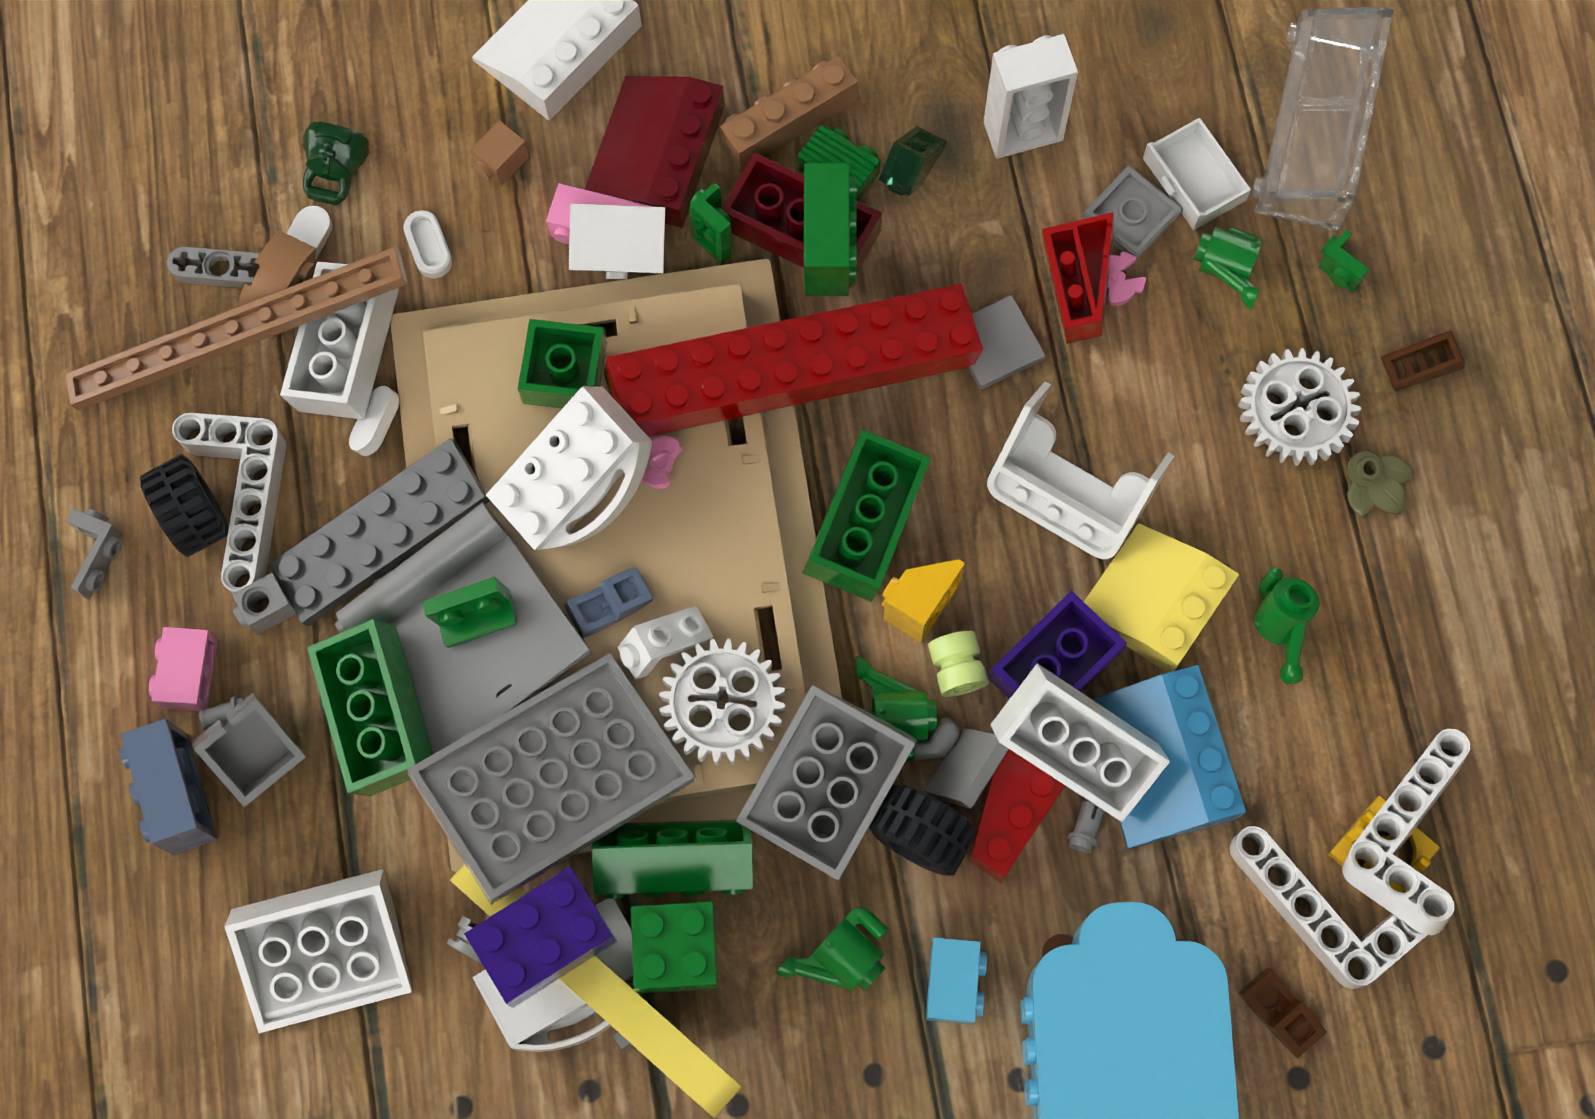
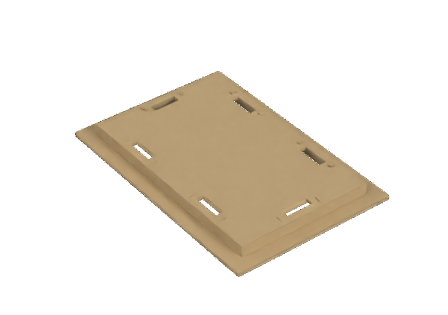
(717, 539)

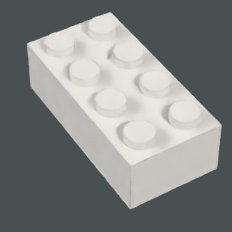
(1029, 95)
(338, 356)
(1079, 743)

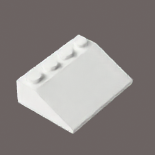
(557, 47)
(319, 951)

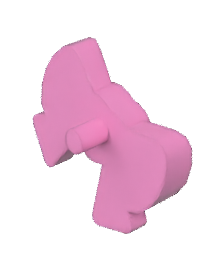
(1119, 289)
(664, 452)

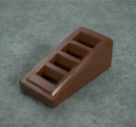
(1431, 344)

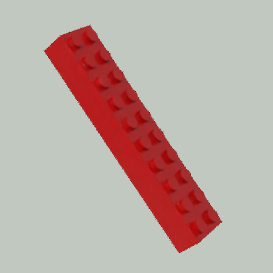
(795, 360)

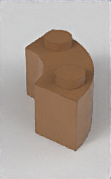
(282, 265)

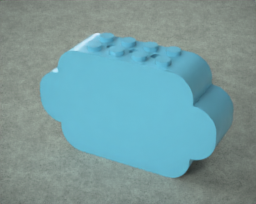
(1129, 1024)

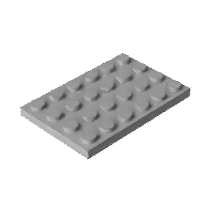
(550, 777)

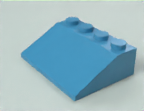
(1198, 782)

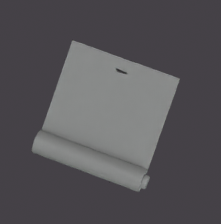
(464, 683)

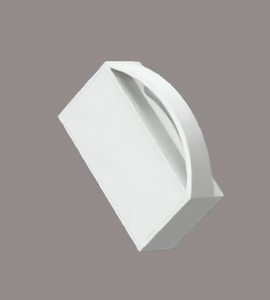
(572, 471)
(557, 1005)

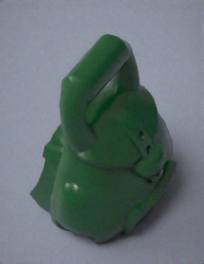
(334, 156)

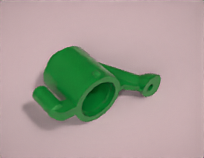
(1230, 258)
(1284, 617)
(898, 703)
(845, 955)

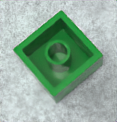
(560, 361)
(674, 947)

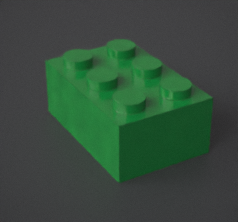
(829, 229)

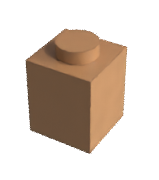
(499, 153)

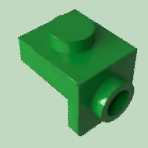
(1341, 266)

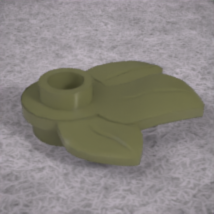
(1379, 488)

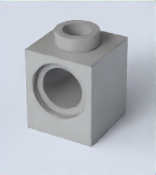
(276, 612)

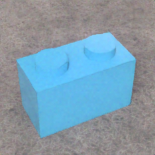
(954, 981)

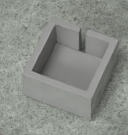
(248, 750)

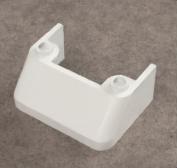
(1064, 495)

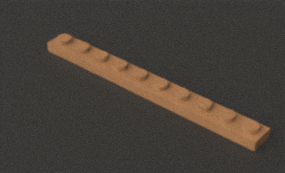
(236, 328)

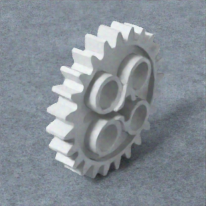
(1316, 434)
(717, 736)

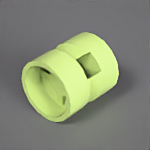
(956, 658)

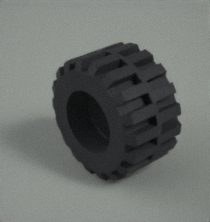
(184, 505)
(923, 830)

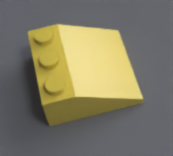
(1159, 595)

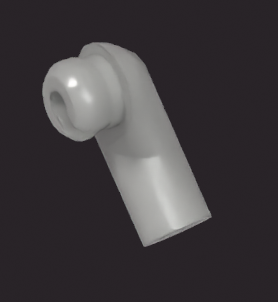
(940, 742)

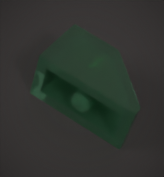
(911, 161)

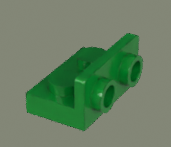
(710, 223)
(472, 611)

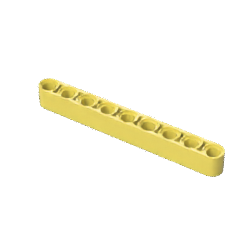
(632, 1018)

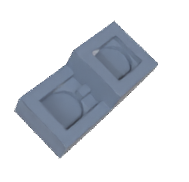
(609, 603)

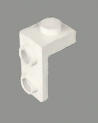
(661, 638)

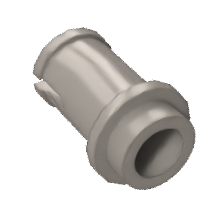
(212, 715)
(1086, 828)

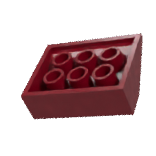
(658, 142)

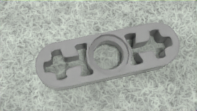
(207, 258)

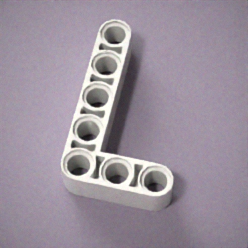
(247, 491)
(1400, 824)
(1322, 914)

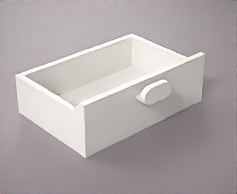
(1196, 173)
(616, 239)

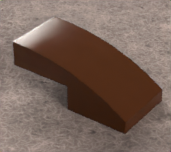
(1282, 1012)

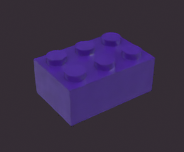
(1067, 643)
(540, 937)

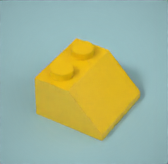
(920, 597)

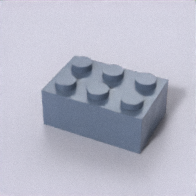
(167, 787)

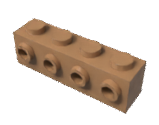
(789, 112)

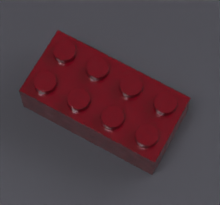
(769, 212)

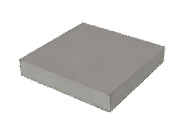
(1139, 211)
(1006, 343)
(967, 768)

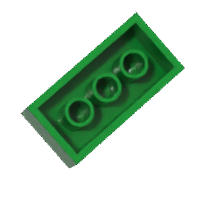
(866, 515)
(370, 706)
(673, 858)

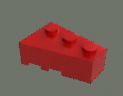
(1079, 271)
(1012, 812)

